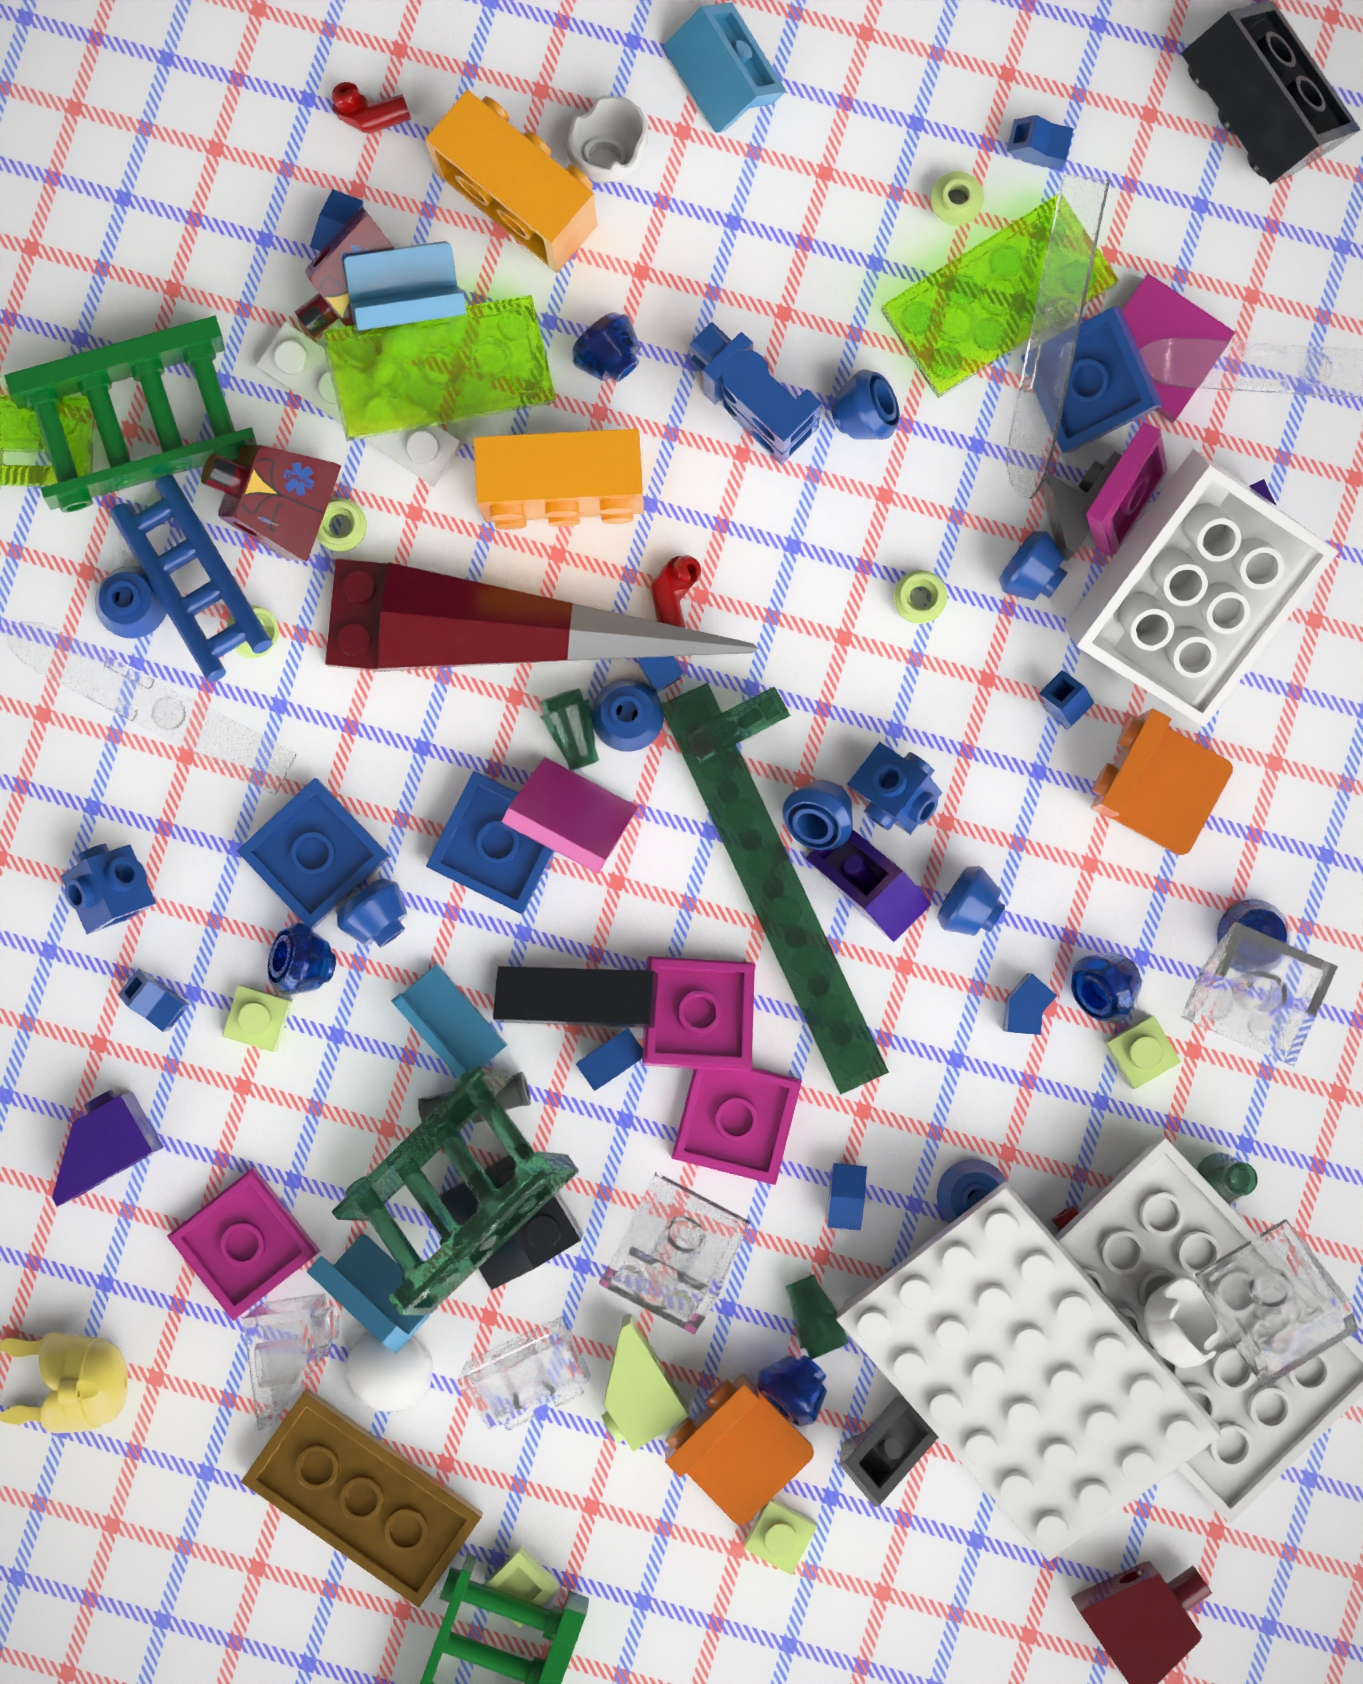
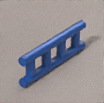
(221, 584)

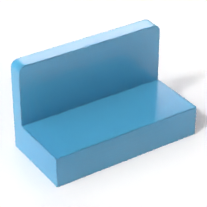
(722, 65)
(403, 285)
(449, 1022)
(362, 1285)

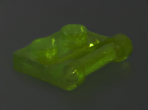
(22, 434)

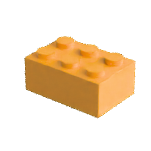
(513, 179)
(559, 477)

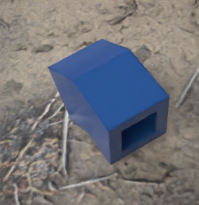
(1040, 142)
(333, 216)
(661, 671)
(1073, 706)
(153, 1000)
(1026, 1006)
(610, 1059)
(846, 1196)

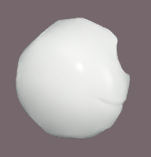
(608, 140)
(1181, 1323)
(389, 1379)

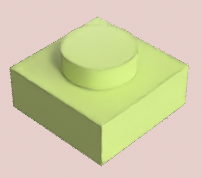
(257, 1018)
(1142, 1052)
(780, 1535)
(524, 1578)

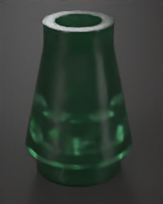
(571, 727)
(1219, 1168)
(815, 1318)

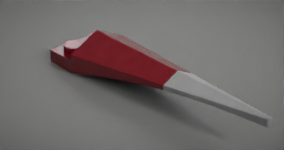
(423, 619)

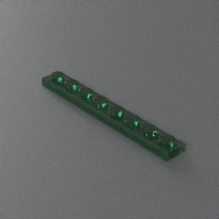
(778, 899)

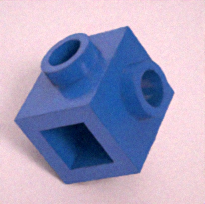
(896, 789)
(107, 887)

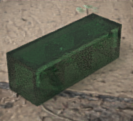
(737, 724)

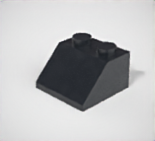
(536, 1242)

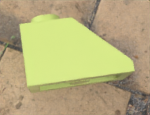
(639, 1391)

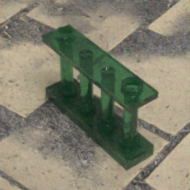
(499, 1210)

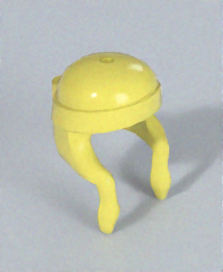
(84, 1379)

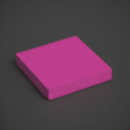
(1161, 313)
(1127, 489)
(570, 815)
(701, 1015)
(737, 1122)
(243, 1243)

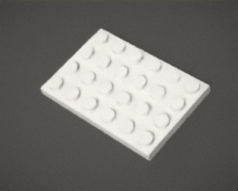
(1169, 1224)
(1028, 1372)

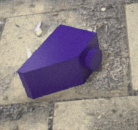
(871, 884)
(104, 1144)

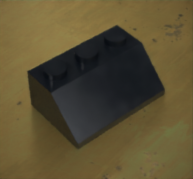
(1269, 91)

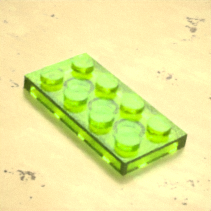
(981, 302)
(439, 369)

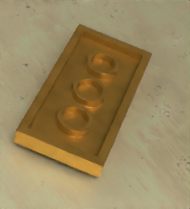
(362, 1497)

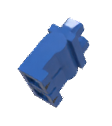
(751, 394)

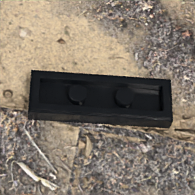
(575, 996)

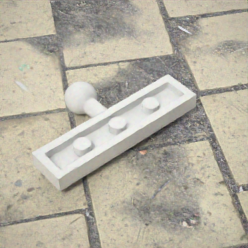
(304, 369)

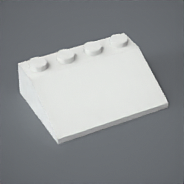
(1198, 589)

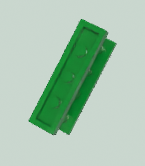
(93, 377)
(558, 1625)

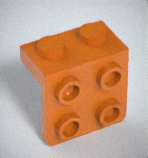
(1161, 783)
(738, 1449)

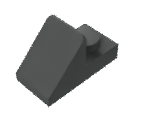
(1069, 507)
(886, 1450)

